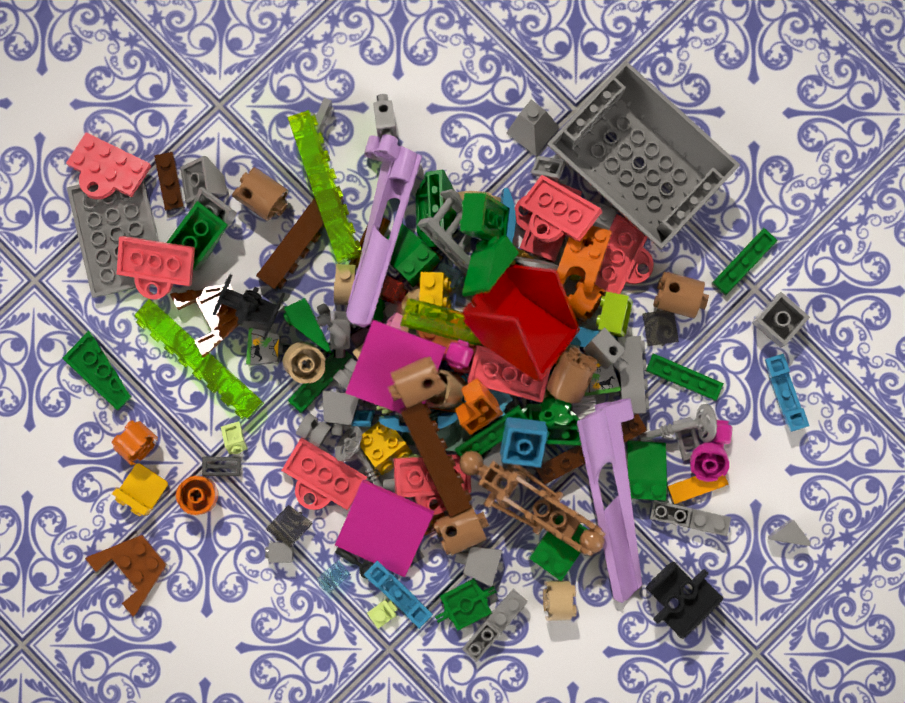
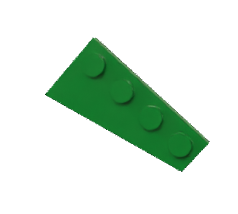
(95, 368)

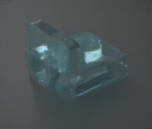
(452, 272)
(333, 577)

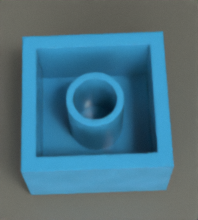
(523, 442)

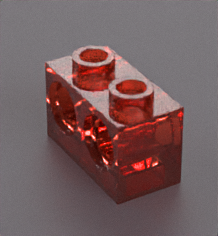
(393, 291)

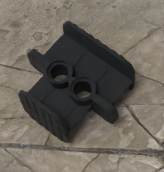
(249, 306)
(692, 607)

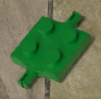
(465, 604)

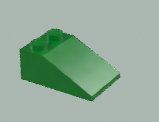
(483, 216)
(199, 230)
(412, 256)
(488, 264)
(303, 319)
(647, 470)
(554, 554)

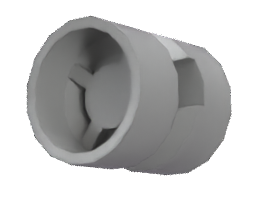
(343, 376)
(313, 430)

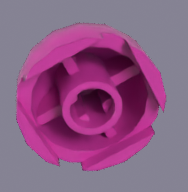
(709, 462)

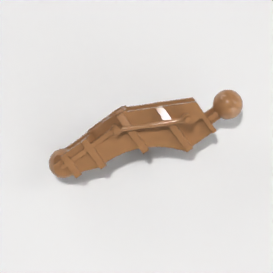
(590, 540)

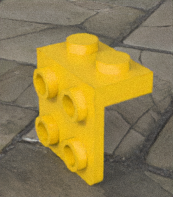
(435, 289)
(382, 446)
(140, 490)

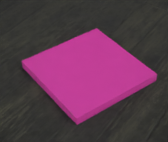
(383, 353)
(384, 527)

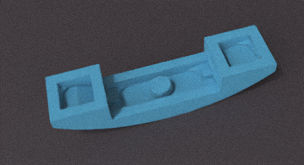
(507, 200)
(785, 393)
(392, 421)
(398, 594)

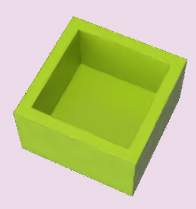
(615, 313)

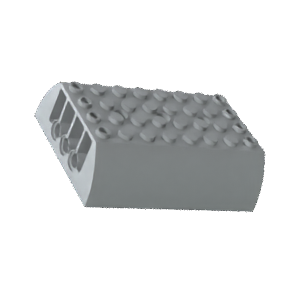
(648, 129)

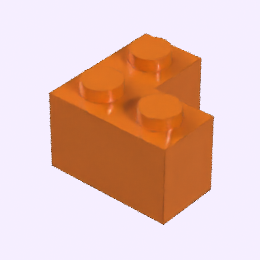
(480, 407)

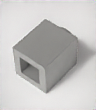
(279, 553)

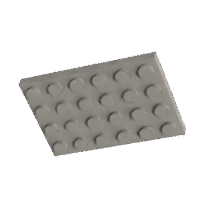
(99, 227)

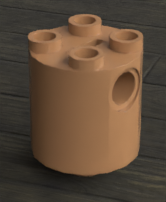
(261, 194)
(680, 295)
(571, 375)
(416, 382)
(468, 529)

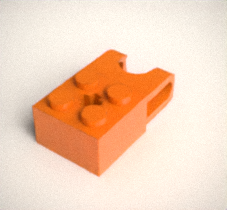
(585, 257)

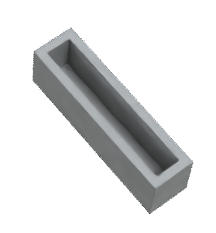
(632, 377)

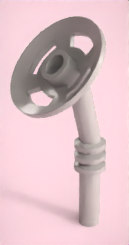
(699, 423)
(351, 447)

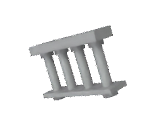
(443, 239)

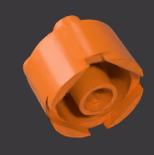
(585, 303)
(134, 442)
(189, 503)

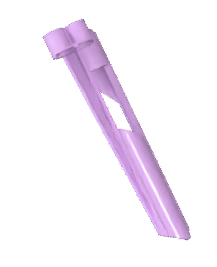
(394, 181)
(604, 443)

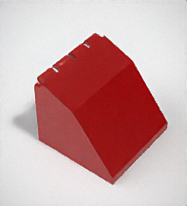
(524, 319)

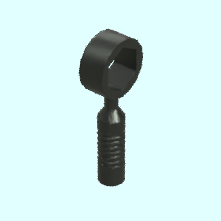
(352, 559)

